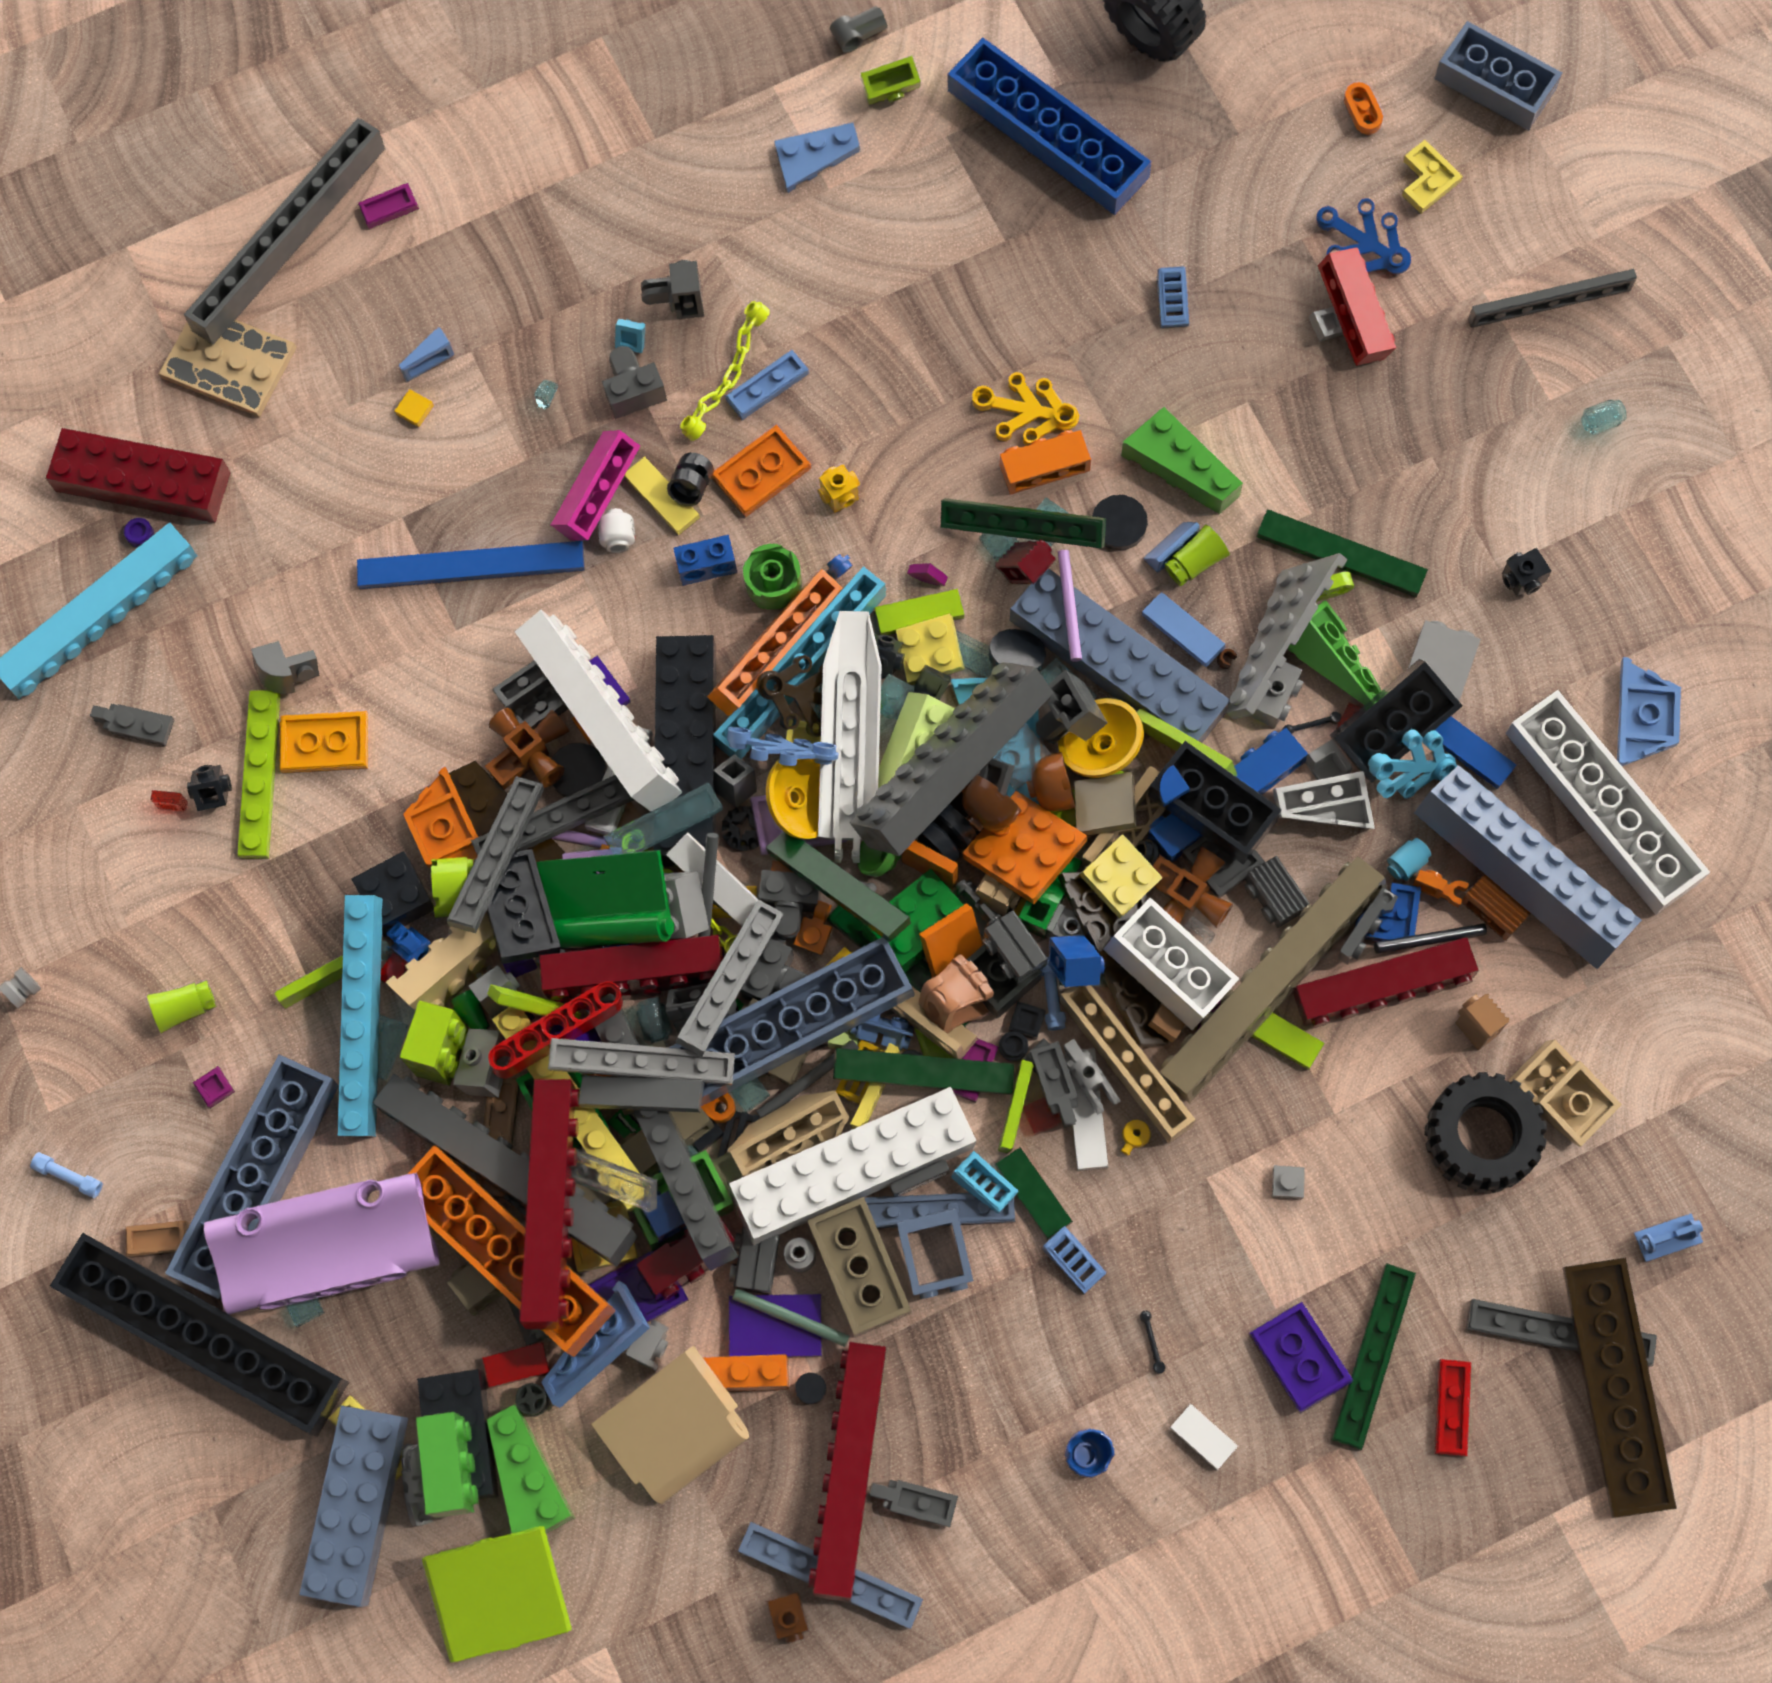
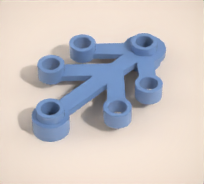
(775, 744)

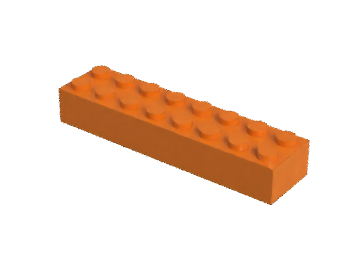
(495, 1244)

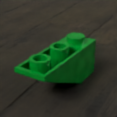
(1038, 916)

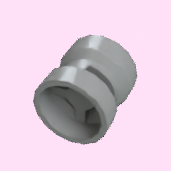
(19, 987)

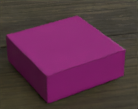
(214, 1087)

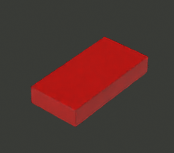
(516, 1365)

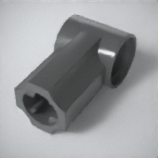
(852, 31)

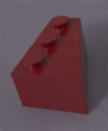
(673, 1266)

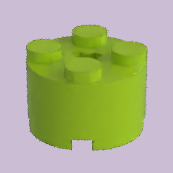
(447, 881)

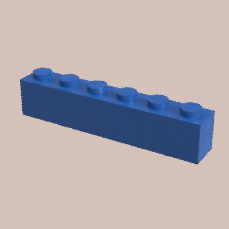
(1258, 769)

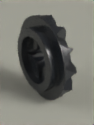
(732, 833)

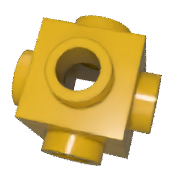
(838, 487)

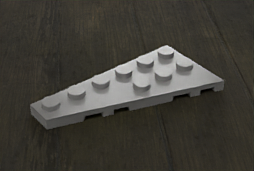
(1283, 624)

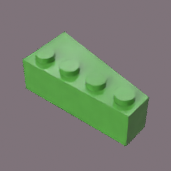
(525, 1476)

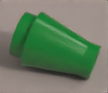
(470, 1010)

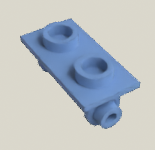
(893, 1030)
(1669, 1237)

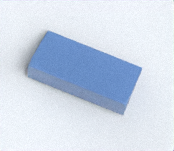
(1171, 544)

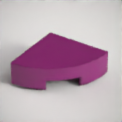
(927, 573)

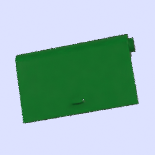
(609, 907)

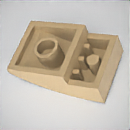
(1567, 1092)

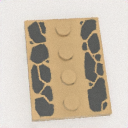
(235, 370)

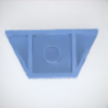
(1646, 713)

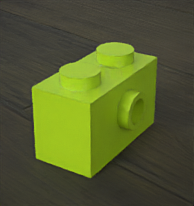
(891, 80)

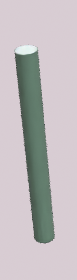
(791, 1317)

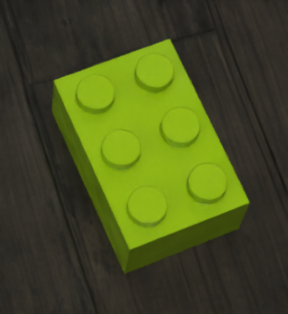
(434, 1043)

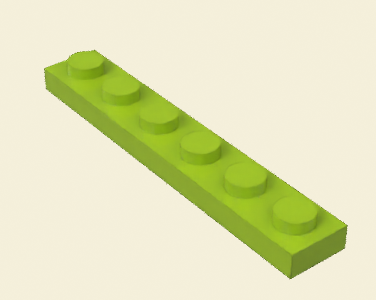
(259, 775)

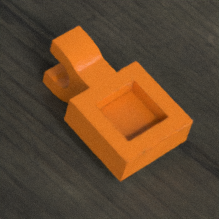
(1433, 885)
(814, 932)

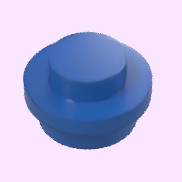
(838, 566)

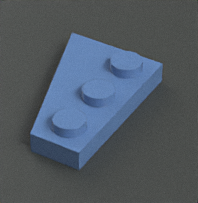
(812, 152)

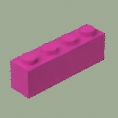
(595, 485)

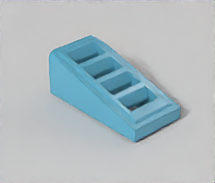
(983, 1168)

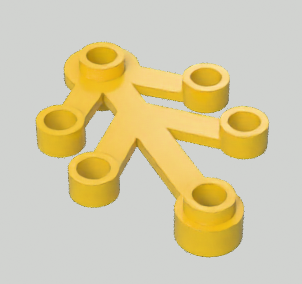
(1028, 410)

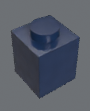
(666, 1219)

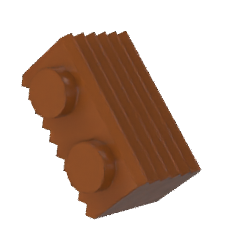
(1495, 907)

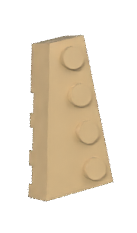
(445, 966)

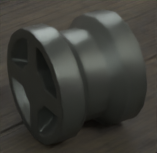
(525, 1395)

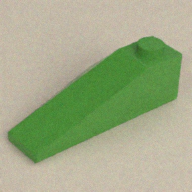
(1330, 654)

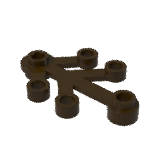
(802, 693)

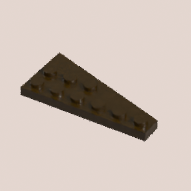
(1099, 926)

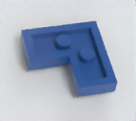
(1403, 918)

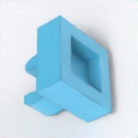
(630, 335)

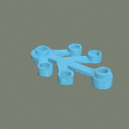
(1383, 766)

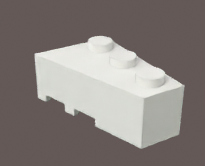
(1330, 800)

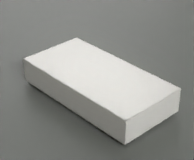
(1203, 1437)

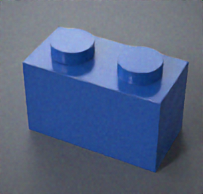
(1075, 961)

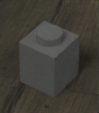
(735, 780)

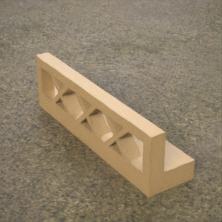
(1104, 840)
(954, 1043)

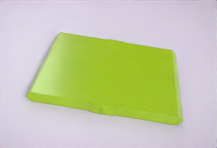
(496, 1594)

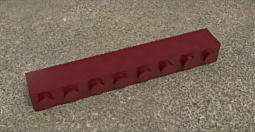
(548, 1204)
(849, 1474)

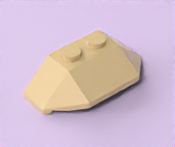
(789, 1131)

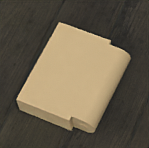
(673, 1426)

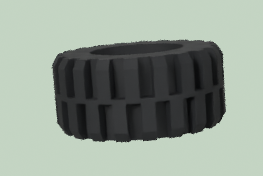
(1158, 26)
(1508, 1101)

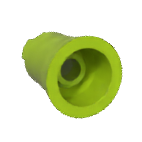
(1197, 556)
(180, 1004)

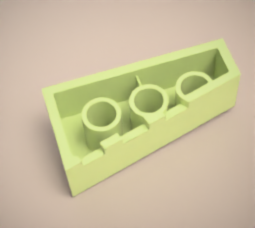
(914, 727)

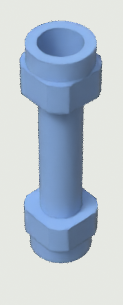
(1055, 1018)
(46, 1165)

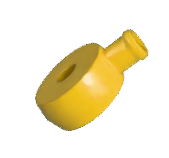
(1135, 1141)

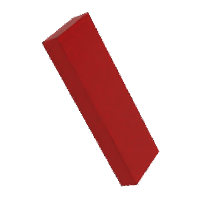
(1453, 1408)

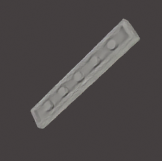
(640, 1061)

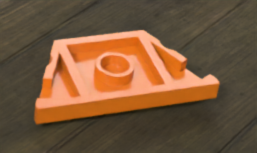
(441, 822)

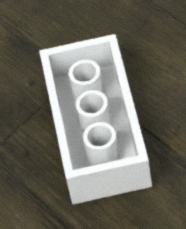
(1171, 963)

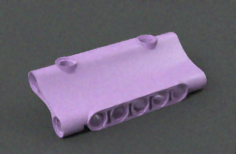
(321, 1244)

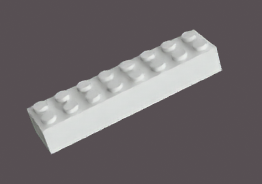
(599, 711)
(1607, 802)
(851, 1165)

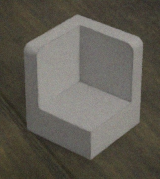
(1328, 761)

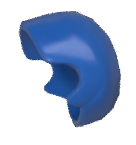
(1089, 1452)

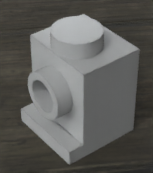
(1058, 924)
(649, 1345)

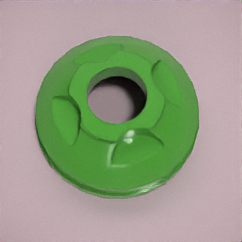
(875, 862)

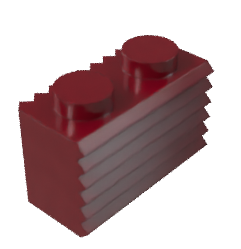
(1026, 562)

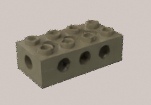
(868, 1247)

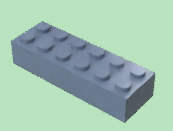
(354, 1506)

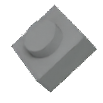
(1326, 324)
(1288, 1182)

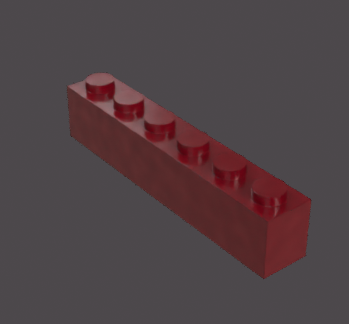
(1385, 982)

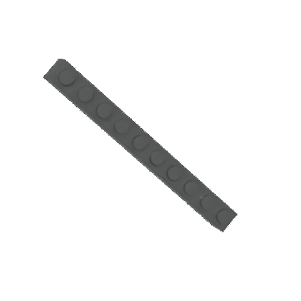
(285, 231)
(497, 1162)
(676, 1163)

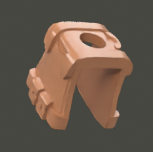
(956, 995)

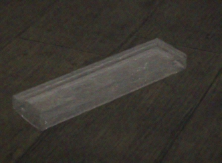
(615, 1181)

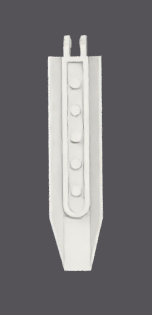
(851, 723)

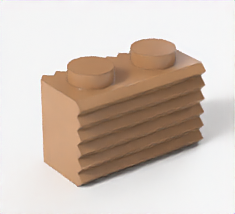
(1481, 1020)

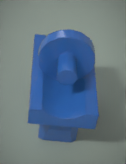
(408, 943)

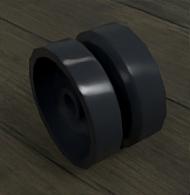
(948, 834)

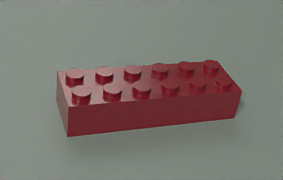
(138, 475)
(633, 968)

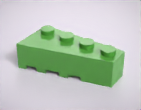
(1182, 460)

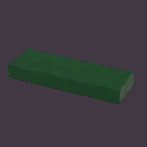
(1034, 1193)

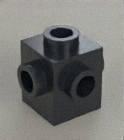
(1525, 572)
(889, 654)
(209, 787)

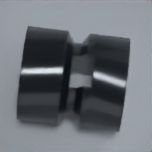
(690, 479)

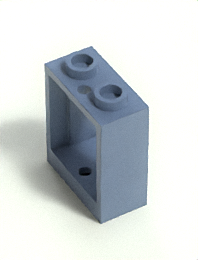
(927, 1221)

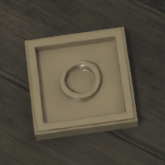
(1105, 804)

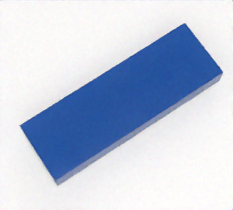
(1475, 752)

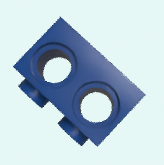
(705, 560)

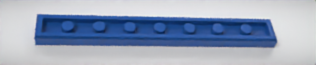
(470, 565)

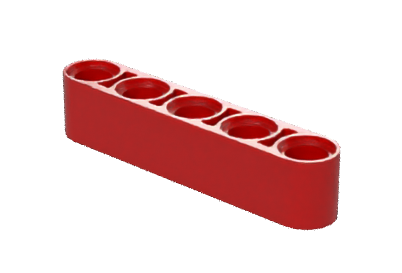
(562, 1016)

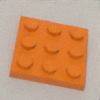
(1027, 852)

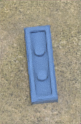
(767, 384)
(1183, 629)

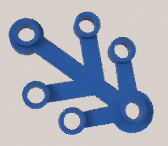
(1369, 242)

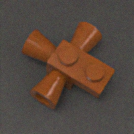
(525, 748)
(1190, 889)

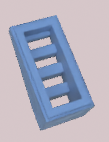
(1172, 279)
(427, 355)
(1058, 1238)

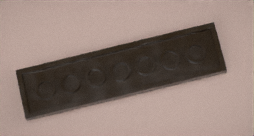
(1619, 1388)

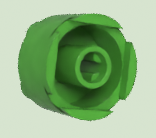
(767, 591)

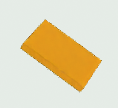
(324, 742)

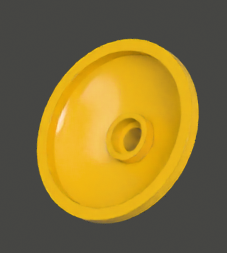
(1122, 732)
(801, 783)

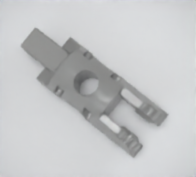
(1083, 1063)
(413, 1485)

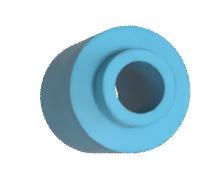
(1408, 859)

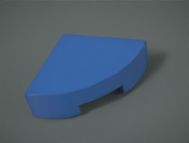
(1172, 786)

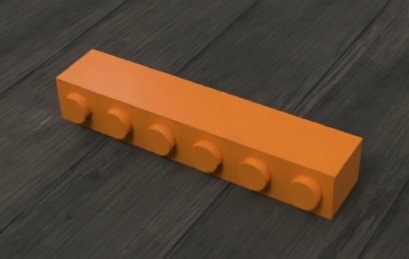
(775, 642)

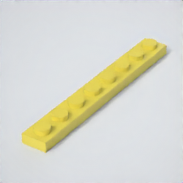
(592, 1131)

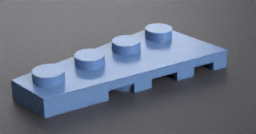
(612, 1339)

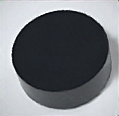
(810, 1388)

